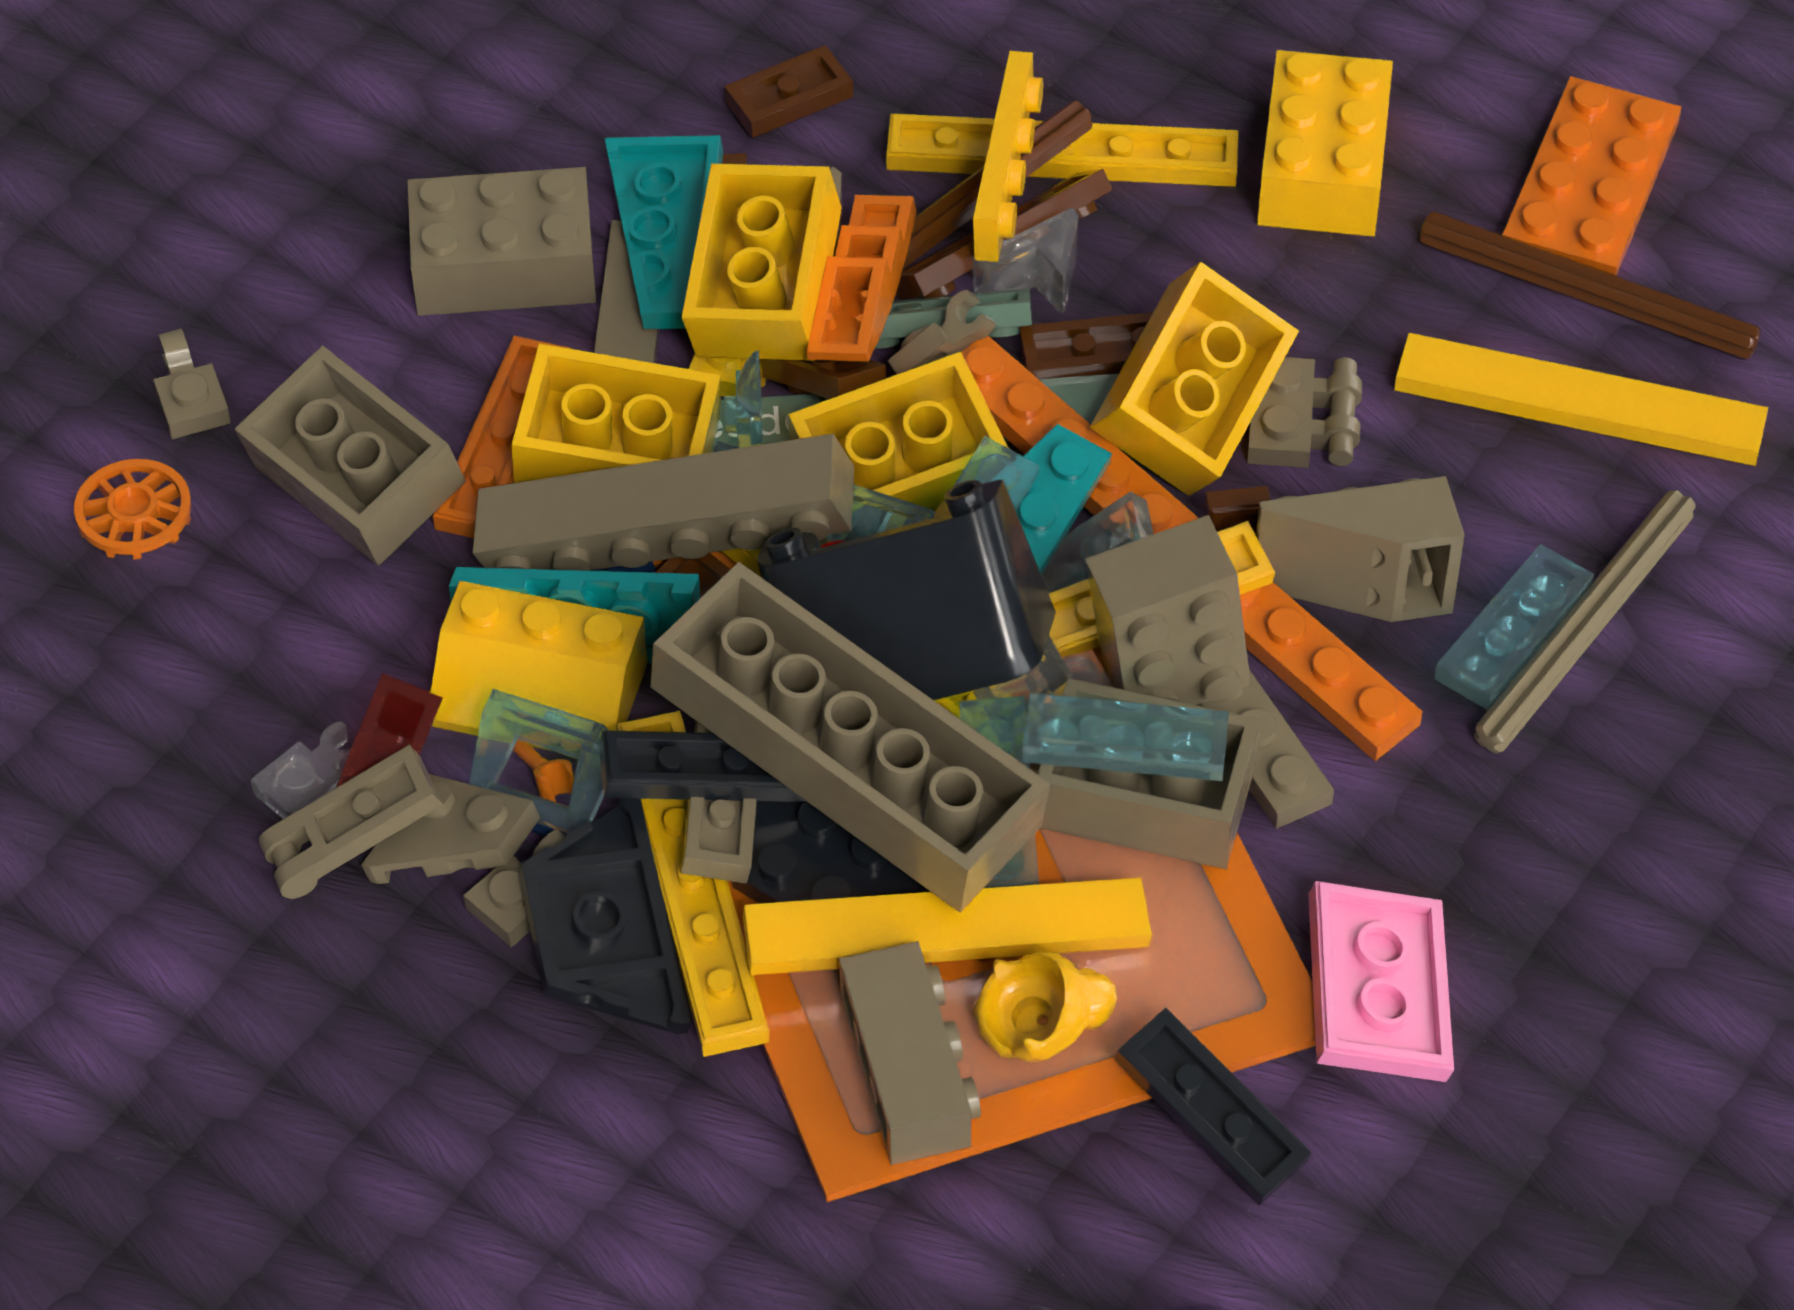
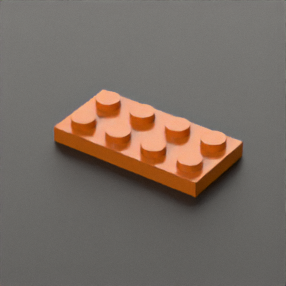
(1593, 174)

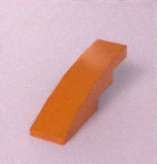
(862, 278)

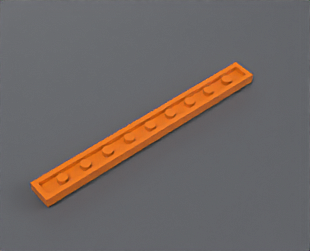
(1274, 624)

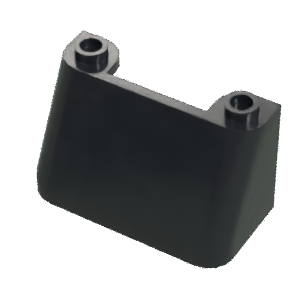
(933, 600)

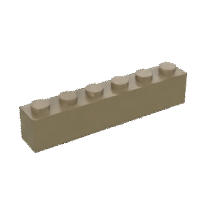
(667, 508)

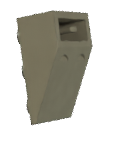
(1368, 548)

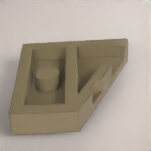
(468, 831)

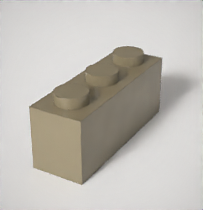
(908, 1052)

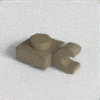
(941, 341)
(188, 395)
(499, 897)

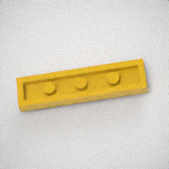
(1003, 170)

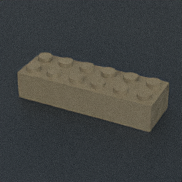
(849, 736)

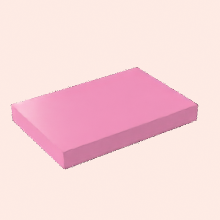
(1380, 982)

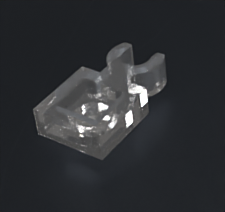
(303, 774)

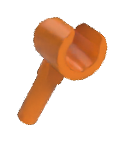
(551, 776)

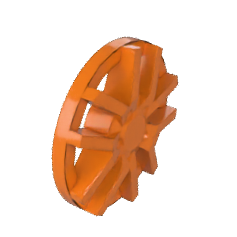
(132, 507)

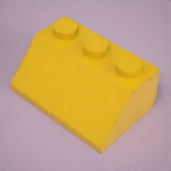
(536, 650)

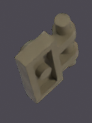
(1283, 422)

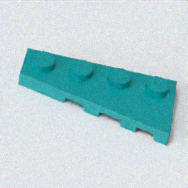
(660, 206)
(1065, 481)
(655, 596)

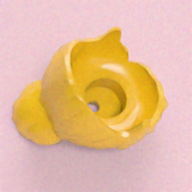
(1039, 988)

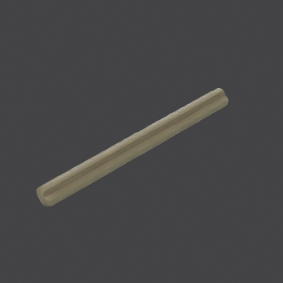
(1584, 622)

